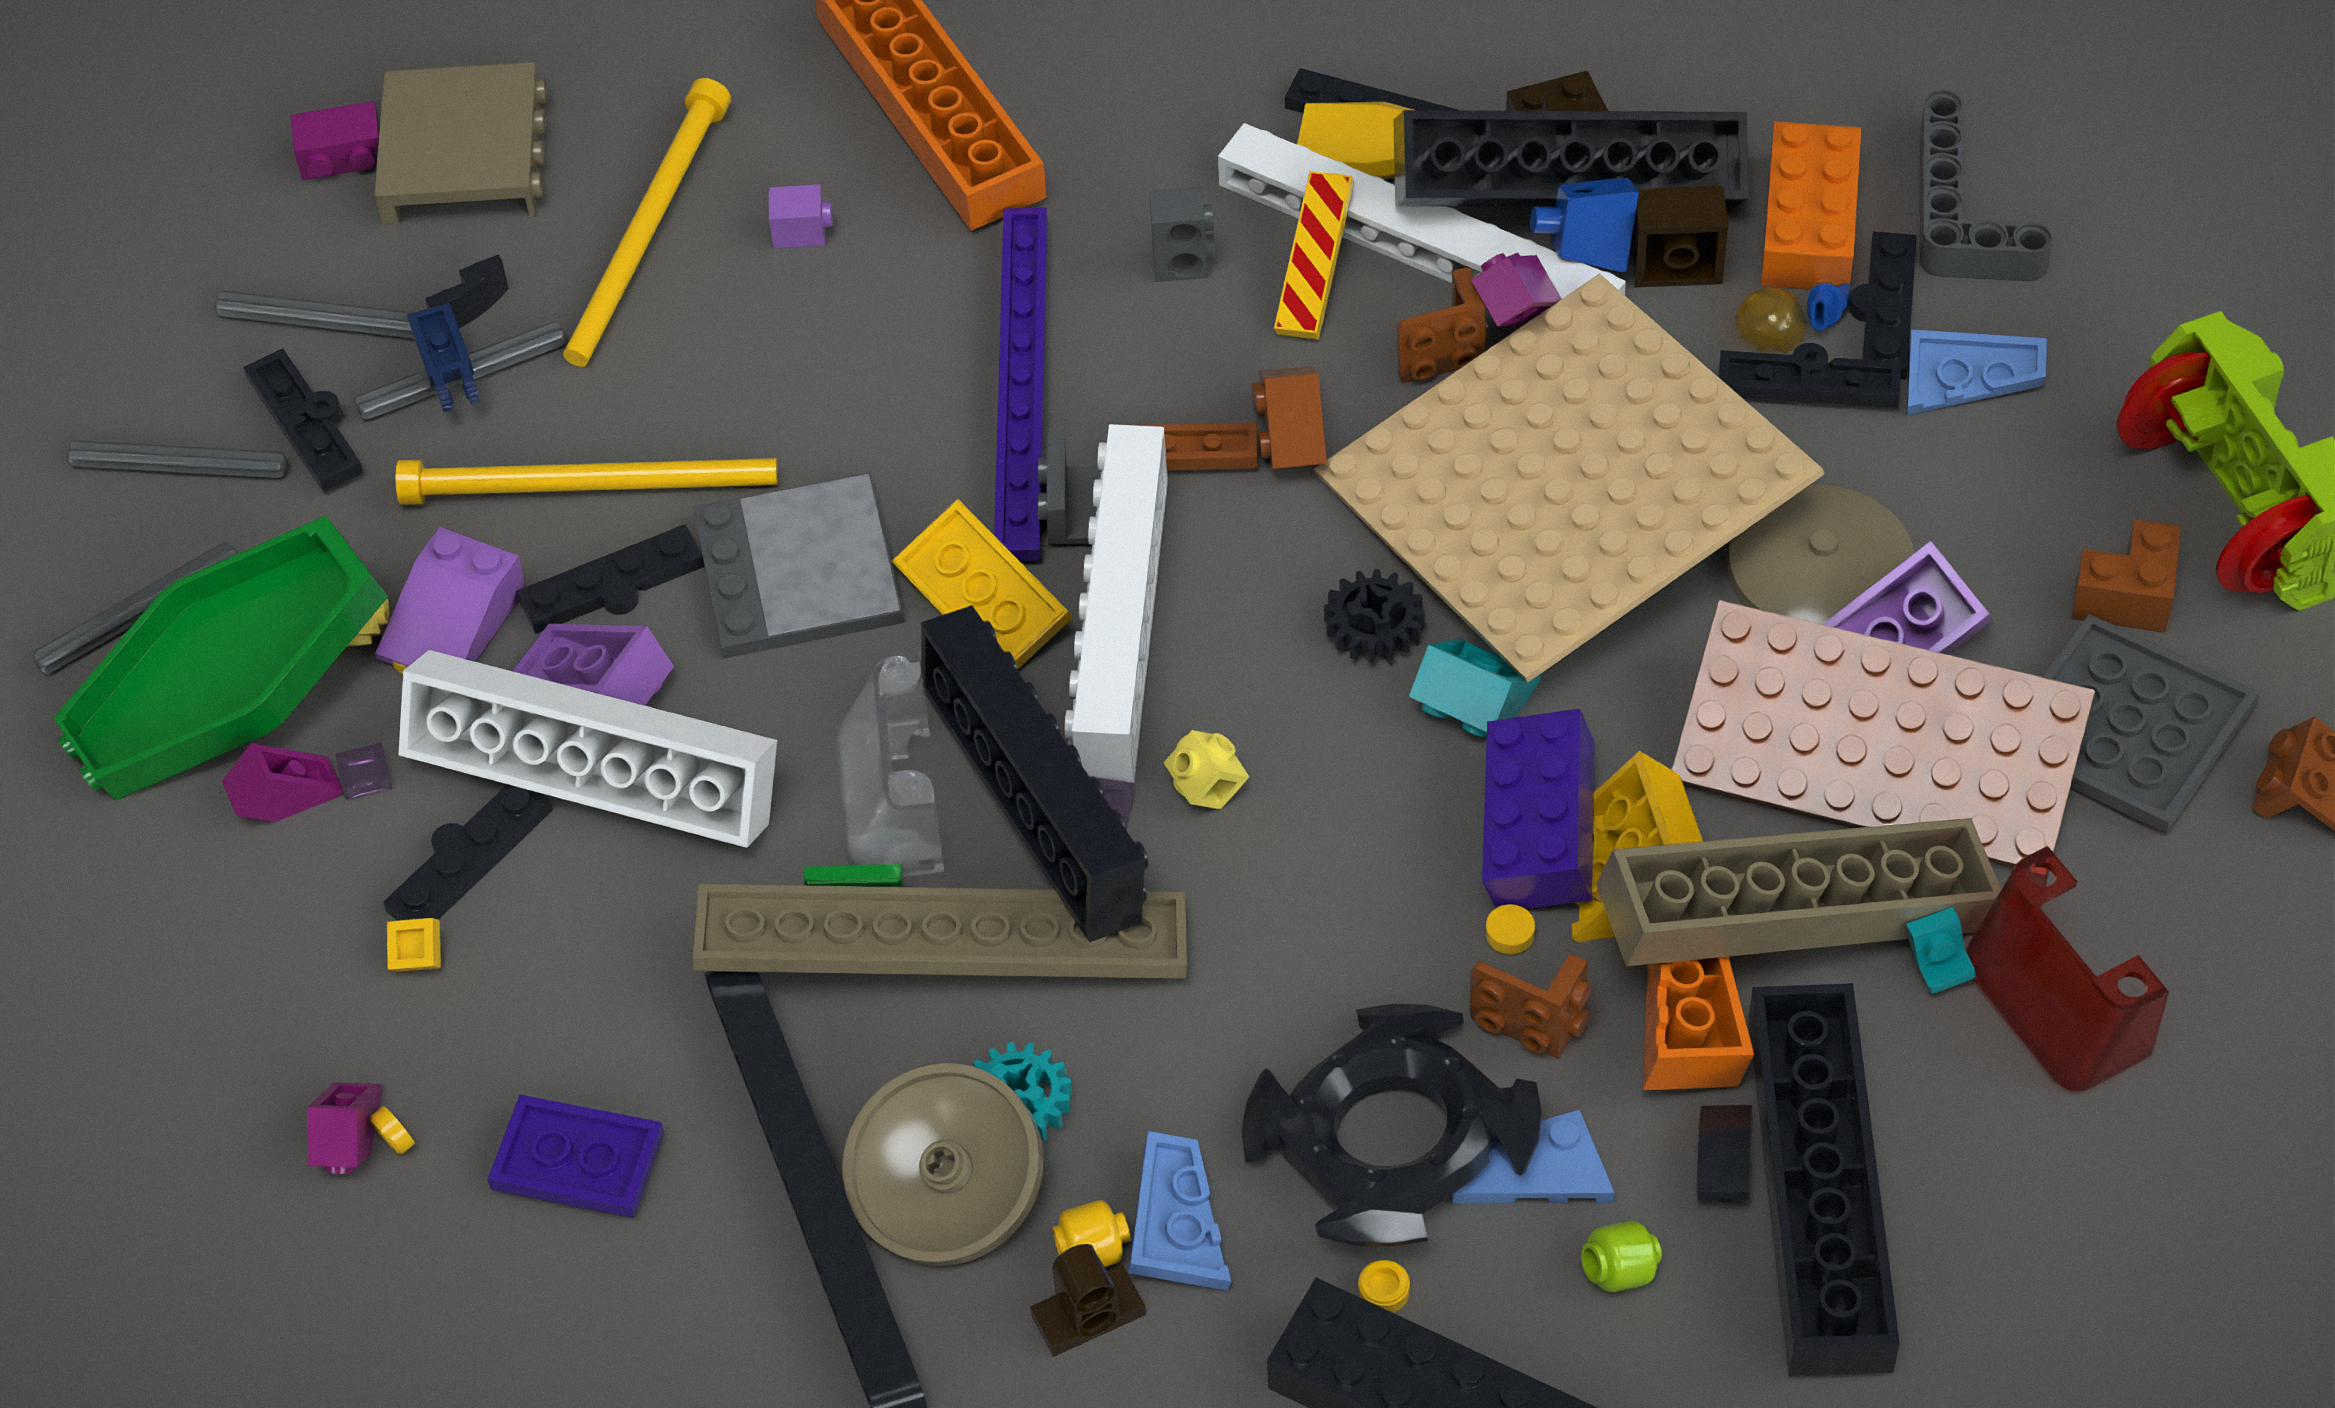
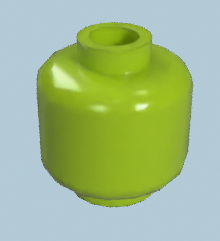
(1621, 1256)

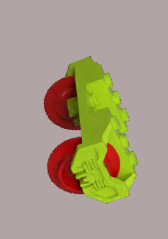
(2218, 397)

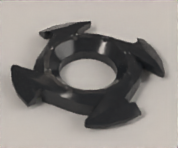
(1394, 1051)

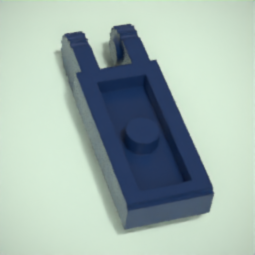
(443, 352)

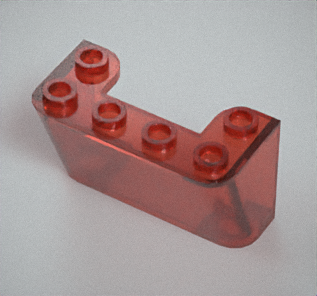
(2048, 994)

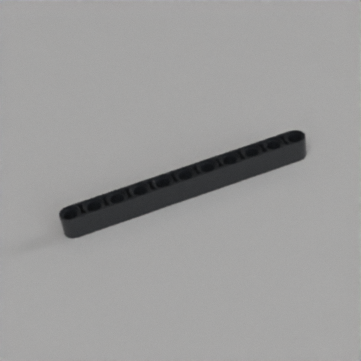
(815, 1192)

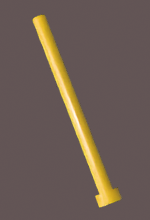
(705, 104)
(415, 481)

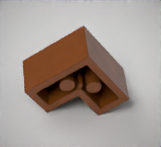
(1292, 415)
(2132, 587)

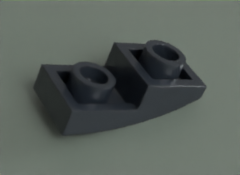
(480, 289)
(1724, 1152)

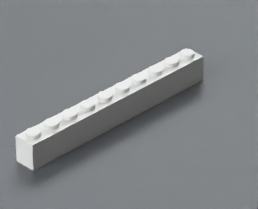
(1420, 236)

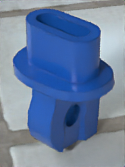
(1827, 304)

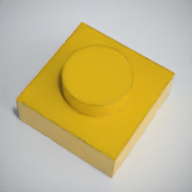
(413, 945)

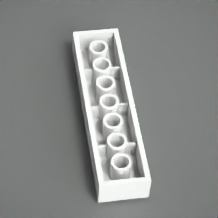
(1118, 601)
(587, 748)

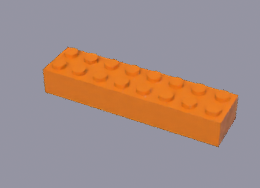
(937, 105)

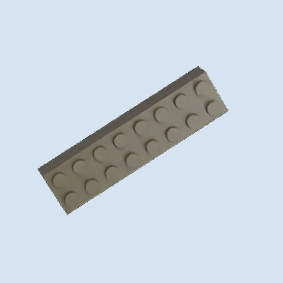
(1793, 890)

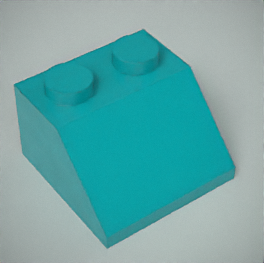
(1469, 685)

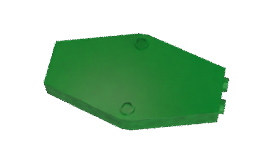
(219, 659)

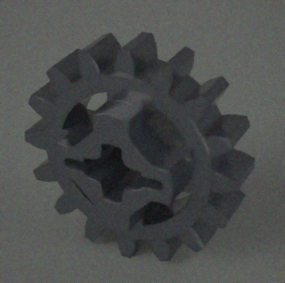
(1374, 615)

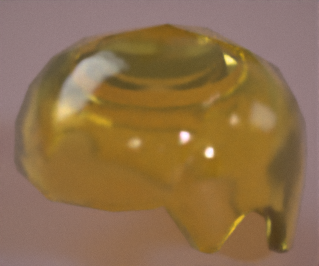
(1771, 319)

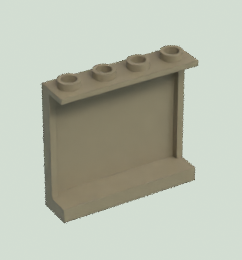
(460, 136)

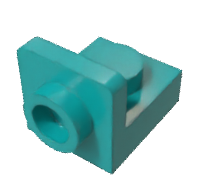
(1940, 950)

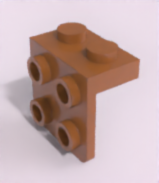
(1446, 337)
(2299, 772)
(1528, 1013)

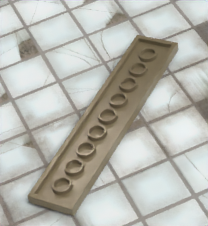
(927, 933)

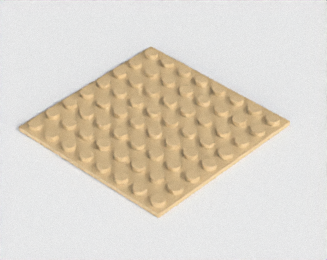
(1566, 475)

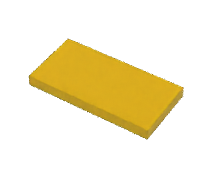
(965, 565)

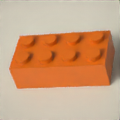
(1811, 205)

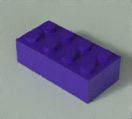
(1539, 810)

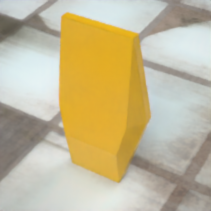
(1353, 133)

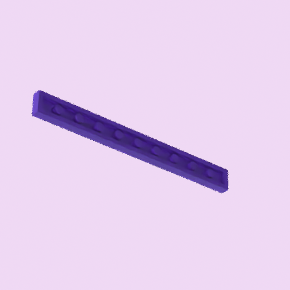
(1021, 381)

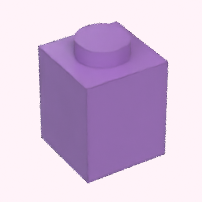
(798, 216)

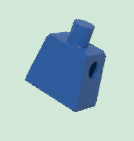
(1591, 222)

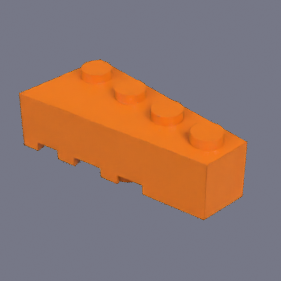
(1694, 1026)

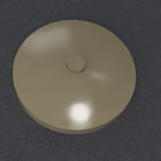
(1816, 553)
(942, 1164)

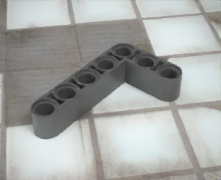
(1960, 245)

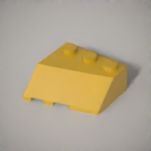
(1633, 809)

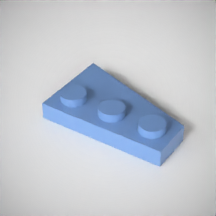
(1970, 367)
(1560, 1169)
(1173, 1217)

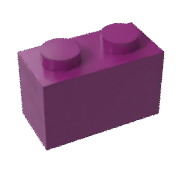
(336, 140)
(1515, 288)

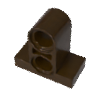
(1085, 1301)

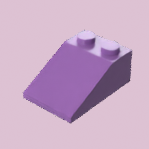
(452, 600)
(1917, 606)
(599, 659)

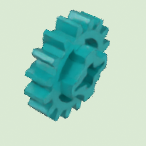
(1026, 1075)

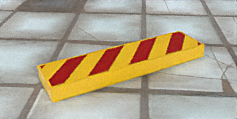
(1314, 255)

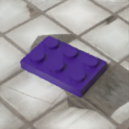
(576, 1156)

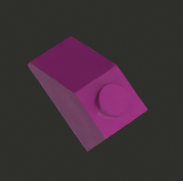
(279, 782)
(340, 1126)

